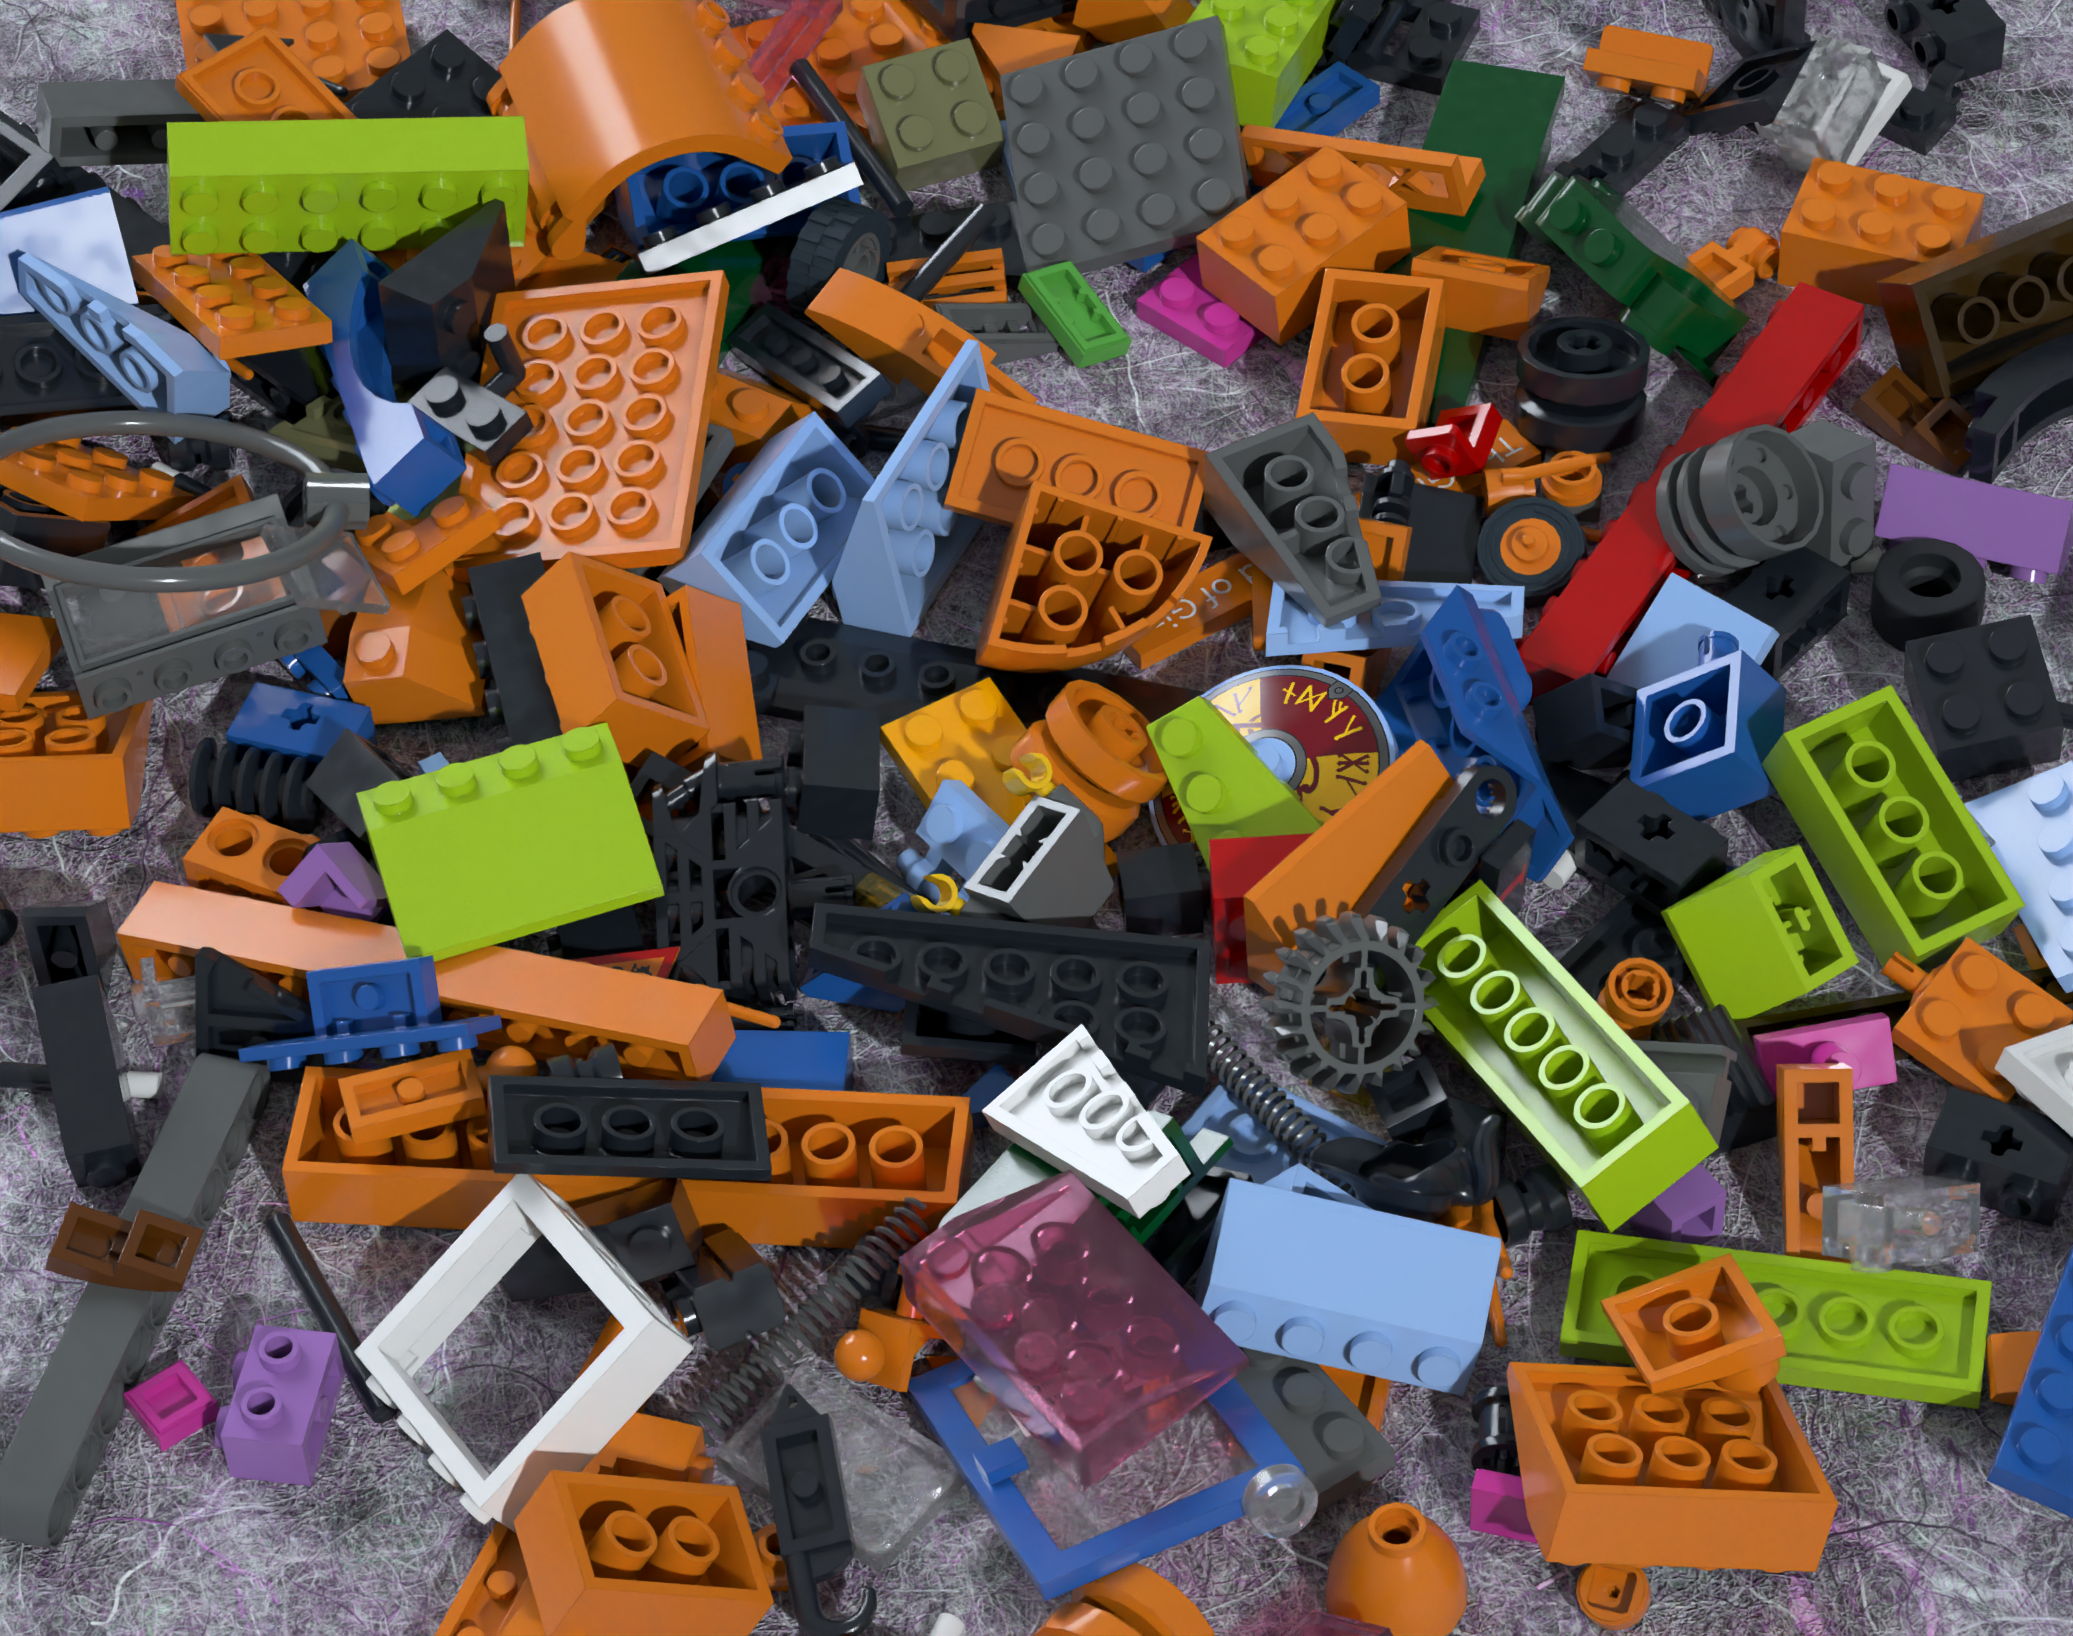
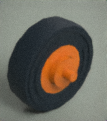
(1531, 546)

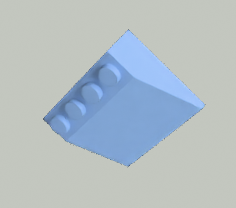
(902, 535)

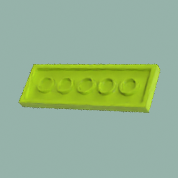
(1839, 1326)

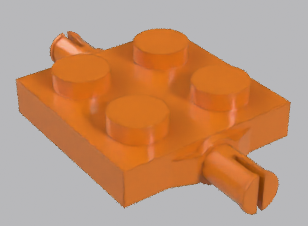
(1969, 1014)

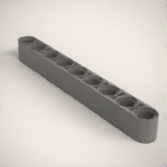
(117, 1327)

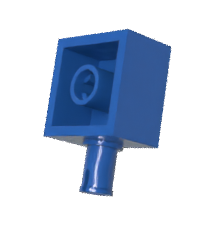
(1709, 731)

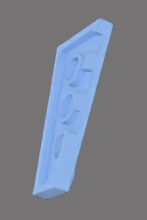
(2036, 851)

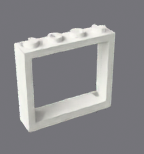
(586, 1413)

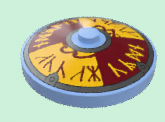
(1307, 729)

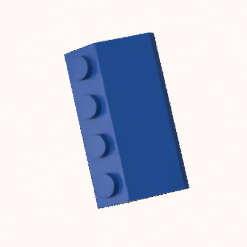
(692, 182)

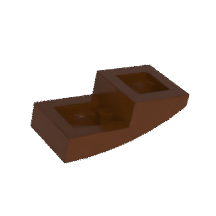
(1915, 422)
(125, 1254)

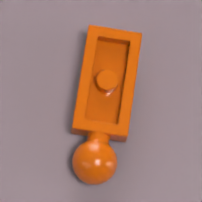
(425, 1092)

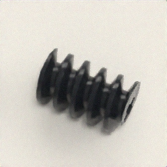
(252, 788)

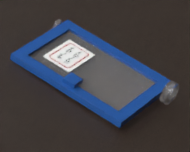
(1184, 1482)

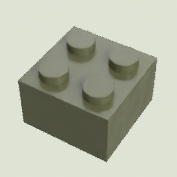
(931, 115)

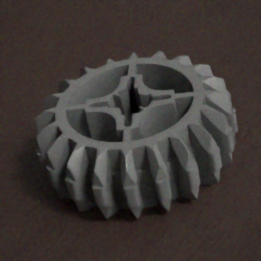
(1343, 952)

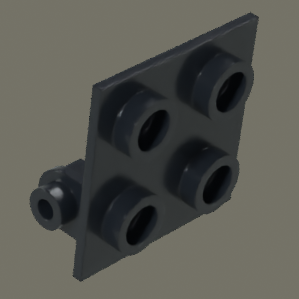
(1442, 523)

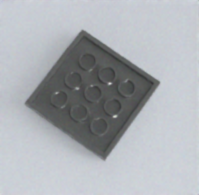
(1125, 147)

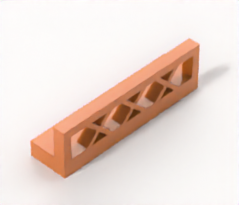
(1418, 176)

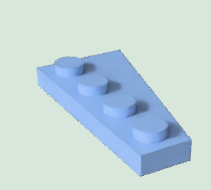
(1396, 623)

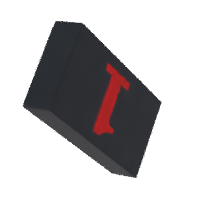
(1507, 864)

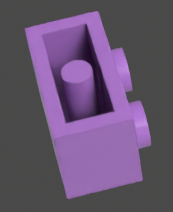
(281, 1405)

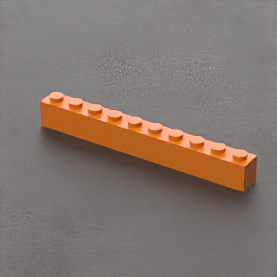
(543, 1001)

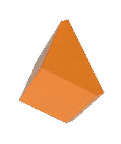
(1486, 290)

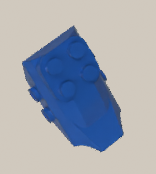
(1466, 701)

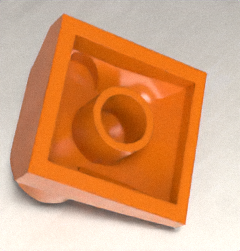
(1698, 1329)

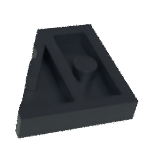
(245, 1009)

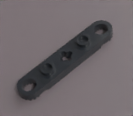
(1437, 858)

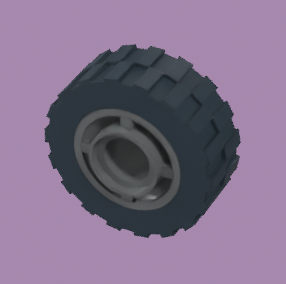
(835, 238)

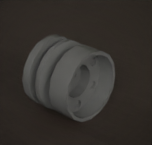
(1739, 501)

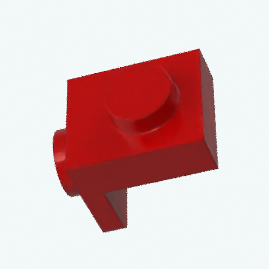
(1457, 442)

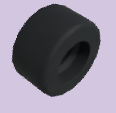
(1926, 591)

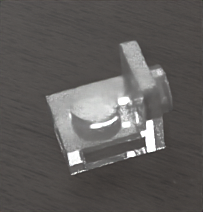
(165, 1004)

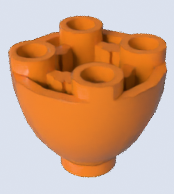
(1398, 1574)

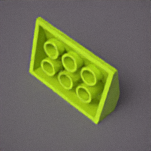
(509, 844)

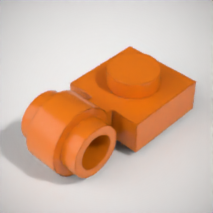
(1746, 256)

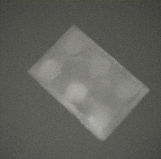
(888, 1469)

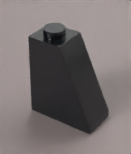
(88, 1081)

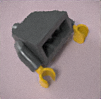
(1042, 868)

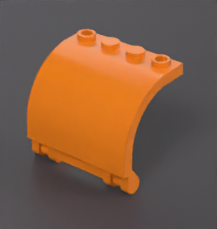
(625, 88)

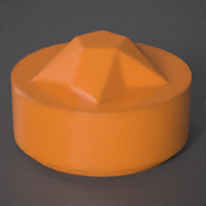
(1613, 1595)

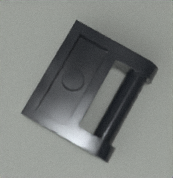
(1425, 57)

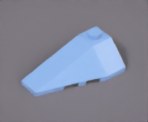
(134, 350)

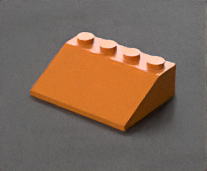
(71, 769)
(1666, 1475)

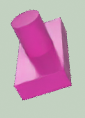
(1856, 1041)

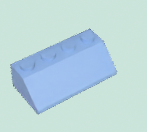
(778, 530)
(1348, 1286)

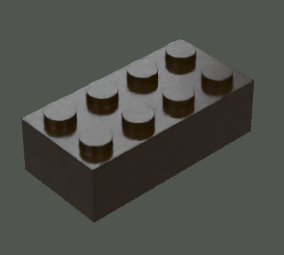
(1982, 303)

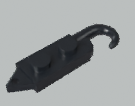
(811, 1512)

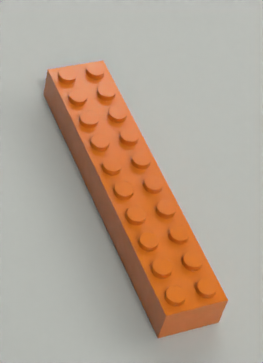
(833, 1157)

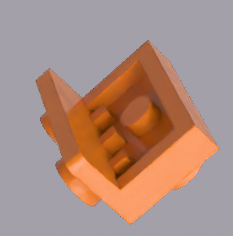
(1649, 62)

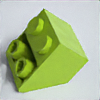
(1760, 934)

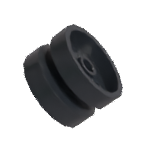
(1581, 384)

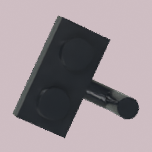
(478, 414)

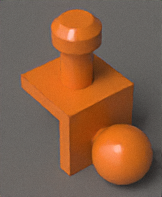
(884, 1345)

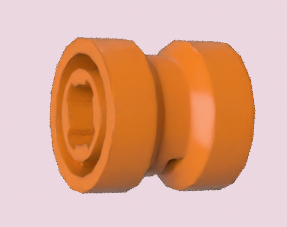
(1637, 1011)

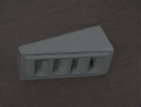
(986, 321)

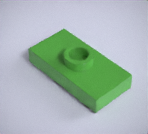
(1074, 314)

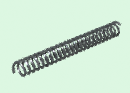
(1263, 1104)
(804, 1320)

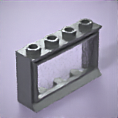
(158, 644)

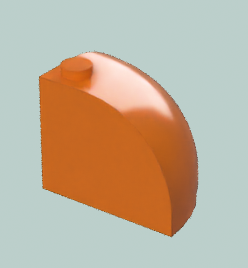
(1082, 582)

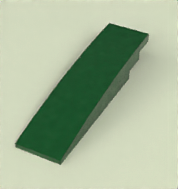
(1508, 124)

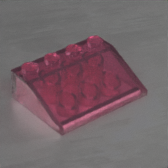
(1069, 1323)

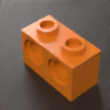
(245, 857)

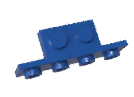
(371, 1007)

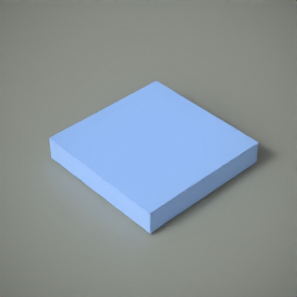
(1671, 630)

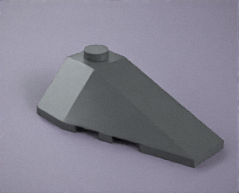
(1294, 516)

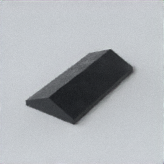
(627, 1128)

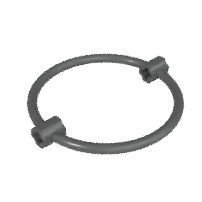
(328, 498)

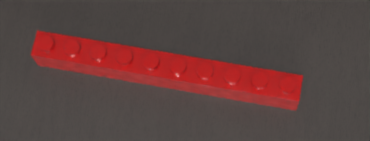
(1774, 384)

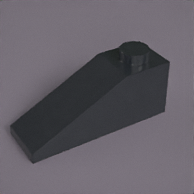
(644, 1228)

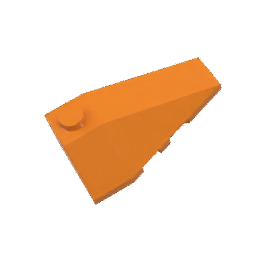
(417, 656)

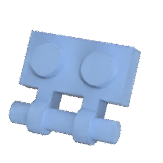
(960, 836)

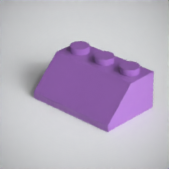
(1983, 518)

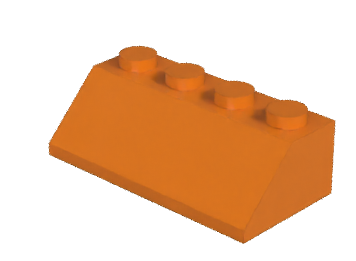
(1342, 858)

